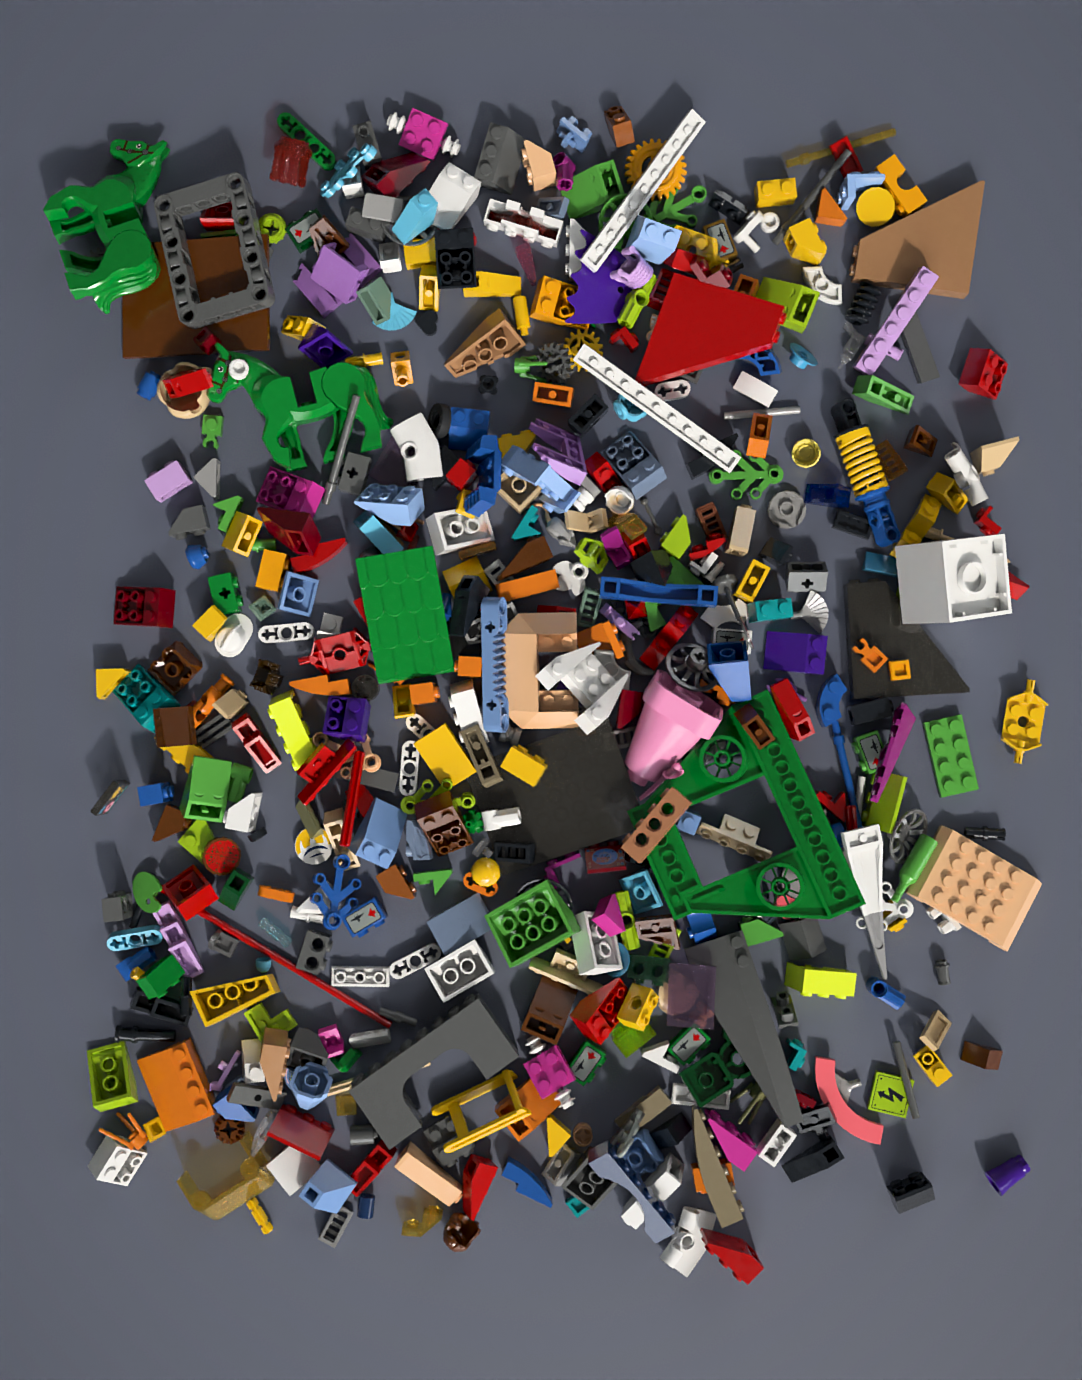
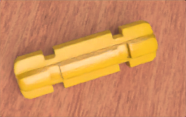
(259, 1215)

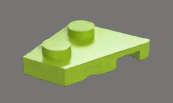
(196, 838)

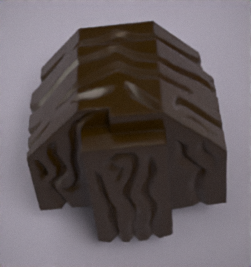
(267, 677)

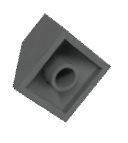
(306, 1048)

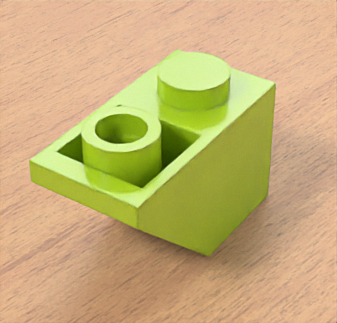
(678, 539)

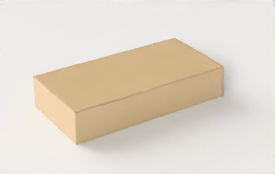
(935, 1030)

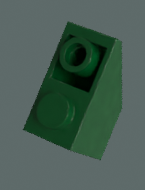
(235, 888)

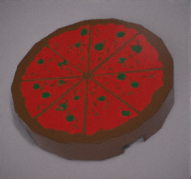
(221, 856)

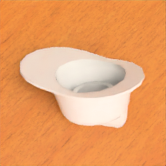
(233, 635)

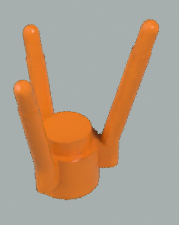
(137, 1137)

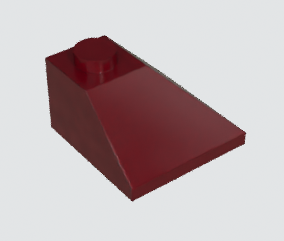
(629, 706)

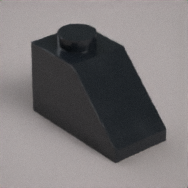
(448, 460)

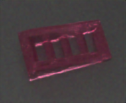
(525, 258)

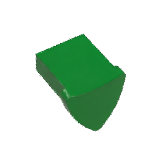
(347, 1060)

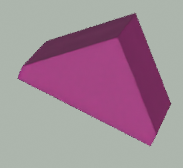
(608, 916)

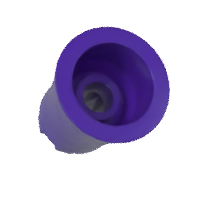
(1007, 1174)

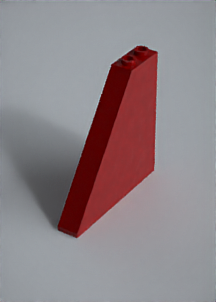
(706, 327)

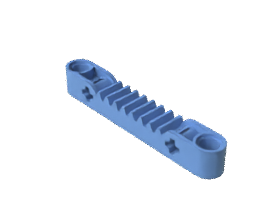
(494, 715)

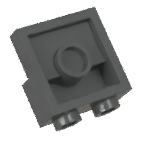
(440, 1134)

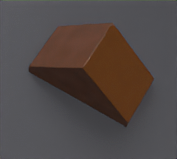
(920, 441)
(981, 1055)

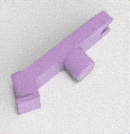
(620, 622)
(218, 1085)

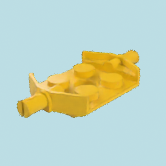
(705, 245)
(1033, 709)

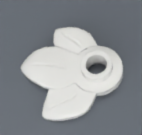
(569, 579)

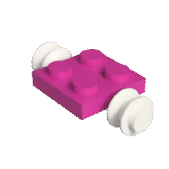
(423, 134)
(549, 1072)

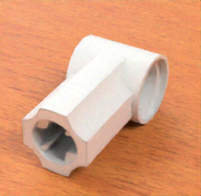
(495, 818)

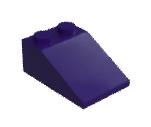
(795, 652)

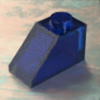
(828, 495)

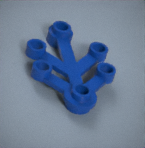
(336, 894)

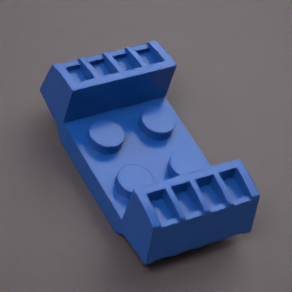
(489, 457)

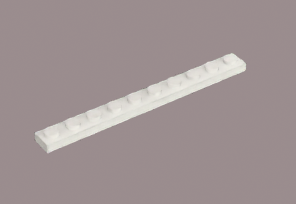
(642, 191)
(657, 408)

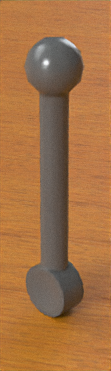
(658, 530)

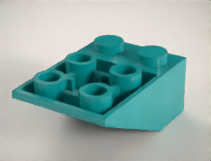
(142, 694)

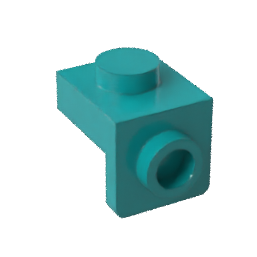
(796, 1058)

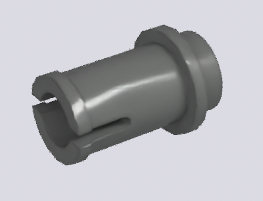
(942, 972)

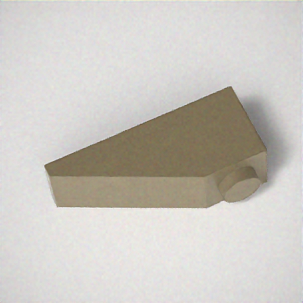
(481, 756)

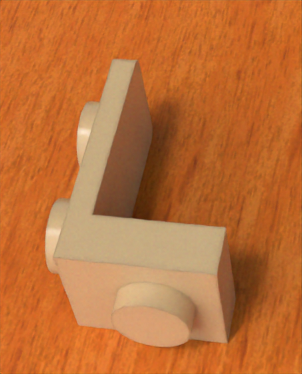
(586, 523)

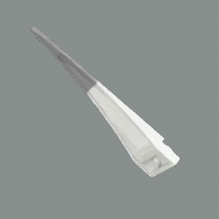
(865, 856)

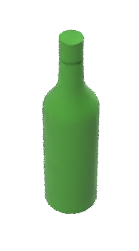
(914, 864)

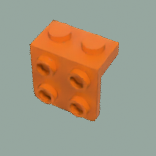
(603, 633)

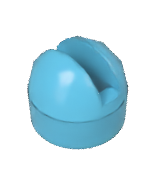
(263, 964)

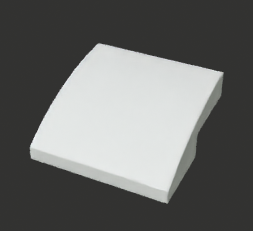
(292, 1169)

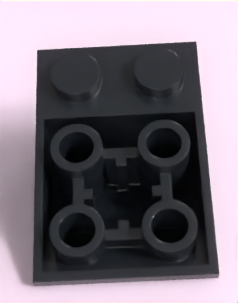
(455, 258)

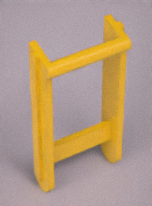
(453, 1106)

